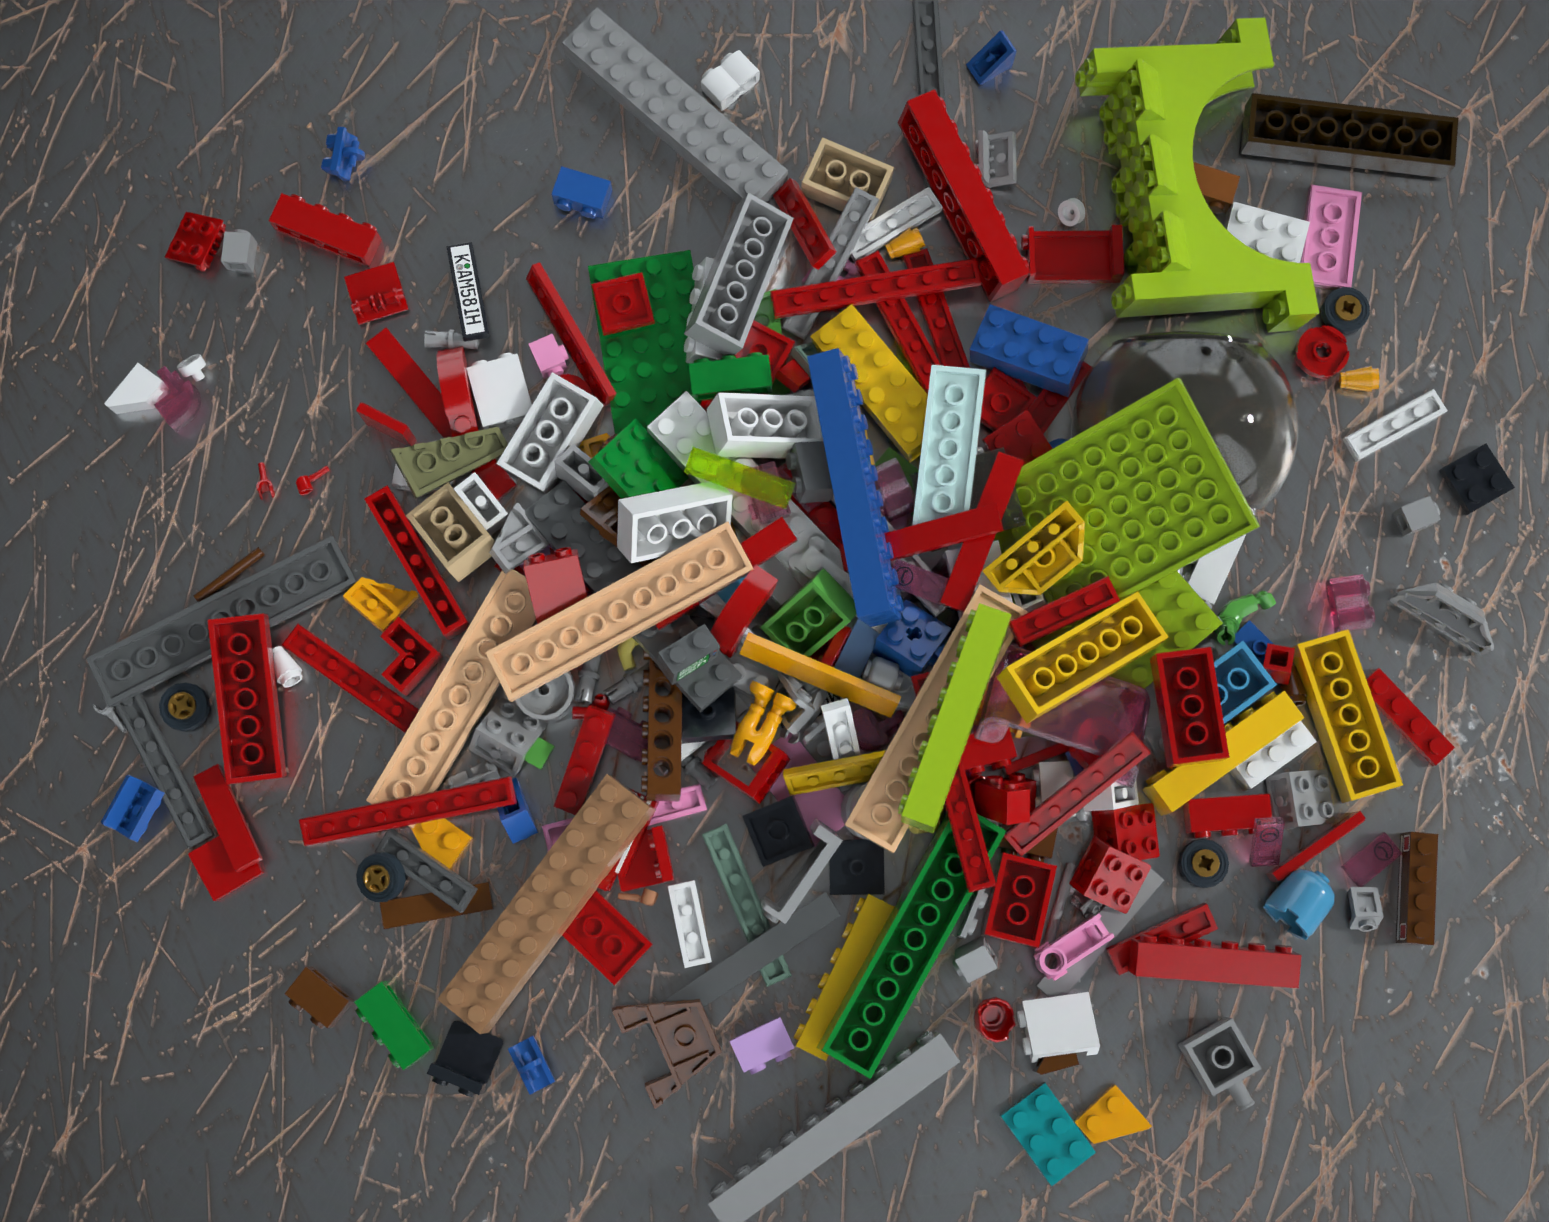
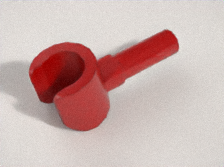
(304, 482)
(264, 484)

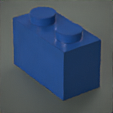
(581, 193)

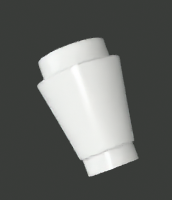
(286, 669)

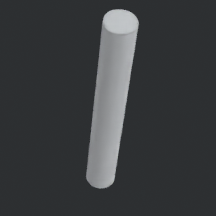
(1059, 903)

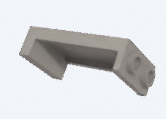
(806, 876)

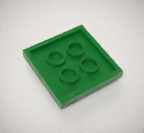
(637, 464)

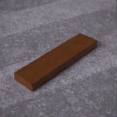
(429, 908)

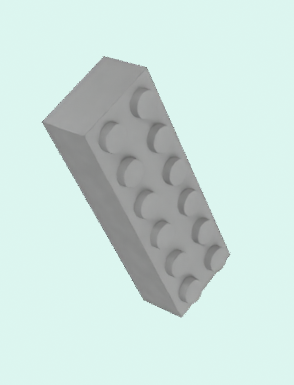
(739, 276)

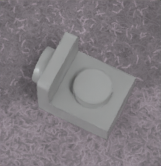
(1365, 908)

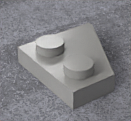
(516, 540)

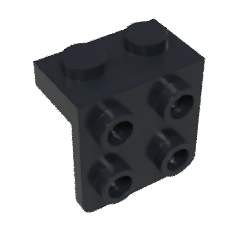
(466, 1059)

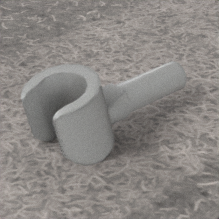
(109, 712)

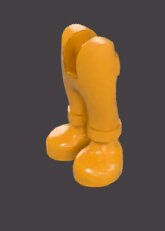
(748, 726)

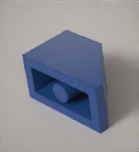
(517, 817)

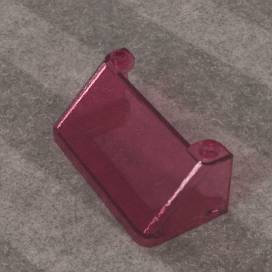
(1086, 721)

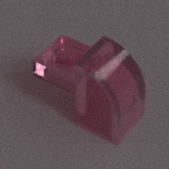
(182, 403)
(870, 733)

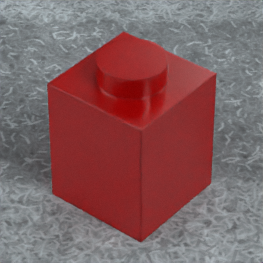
(1279, 662)

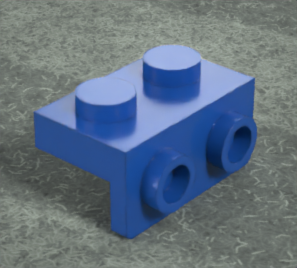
(132, 807)

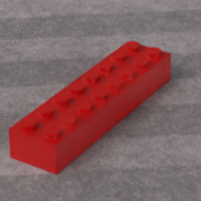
(963, 194)

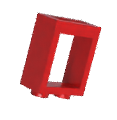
(764, 778)

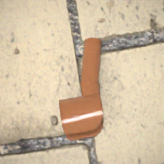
(648, 897)

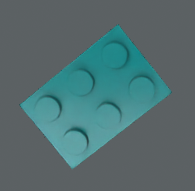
(1048, 1134)

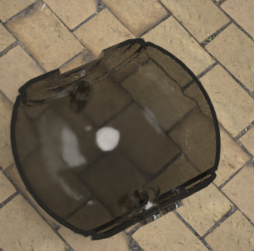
(1232, 385)

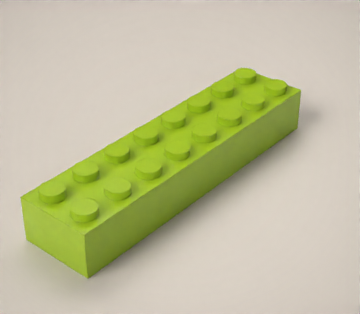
(955, 719)

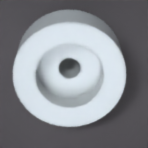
(1071, 212)
(192, 366)

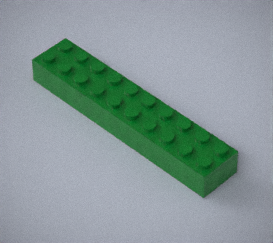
(903, 953)

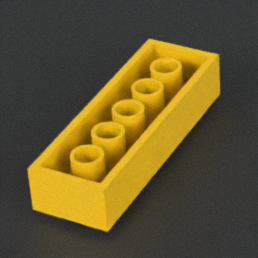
(885, 384)
(1082, 657)
(1346, 716)
(1244, 738)

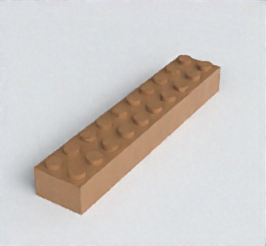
(546, 904)

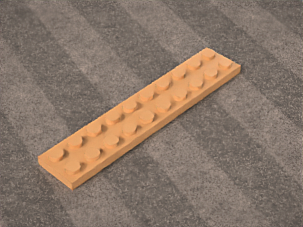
(619, 611)
(457, 695)
(877, 808)

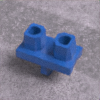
(344, 156)
(531, 1065)

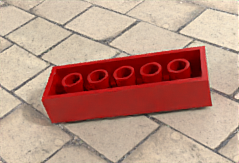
(247, 698)

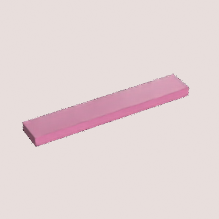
(690, 802)

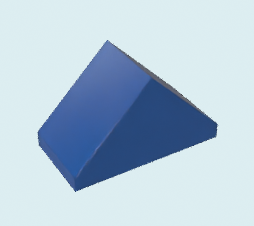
(992, 59)

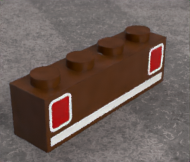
(1417, 888)

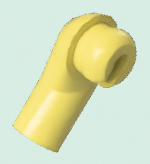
(625, 654)

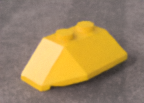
(1041, 554)

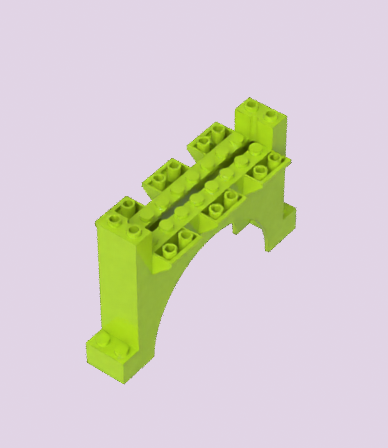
(1180, 249)

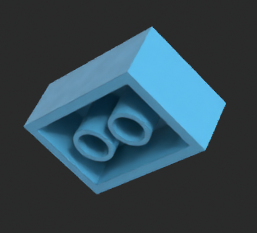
(1240, 680)

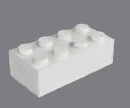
(553, 423)
(762, 424)
(669, 519)

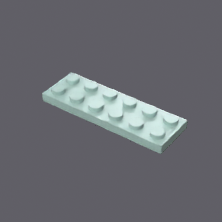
(949, 442)

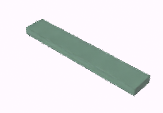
(742, 896)

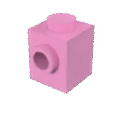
(549, 356)

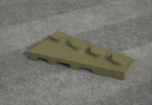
(442, 461)

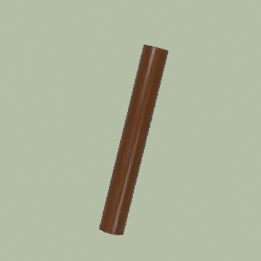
(229, 575)

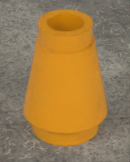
(906, 243)
(1360, 379)

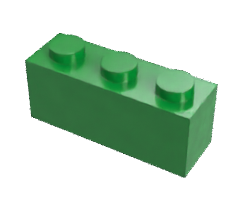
(730, 375)
(393, 1025)

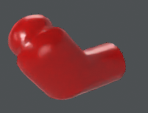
(600, 701)

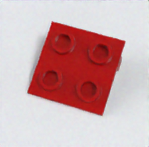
(194, 240)
(376, 293)

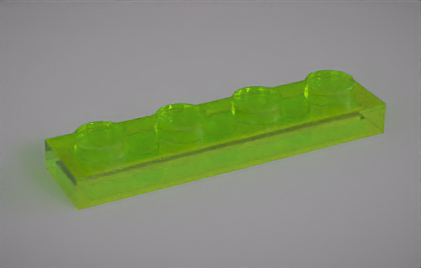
(739, 477)

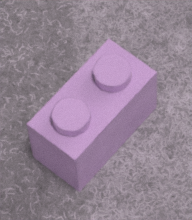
(762, 1045)

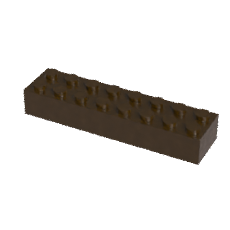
(1349, 135)

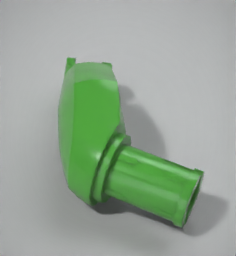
(1238, 608)

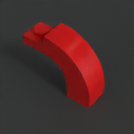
(456, 391)
(742, 609)

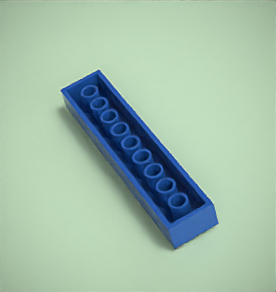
(855, 488)

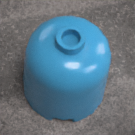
(1301, 902)

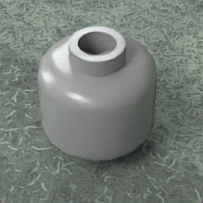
(883, 674)

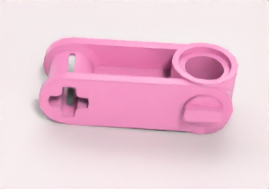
(1072, 946)

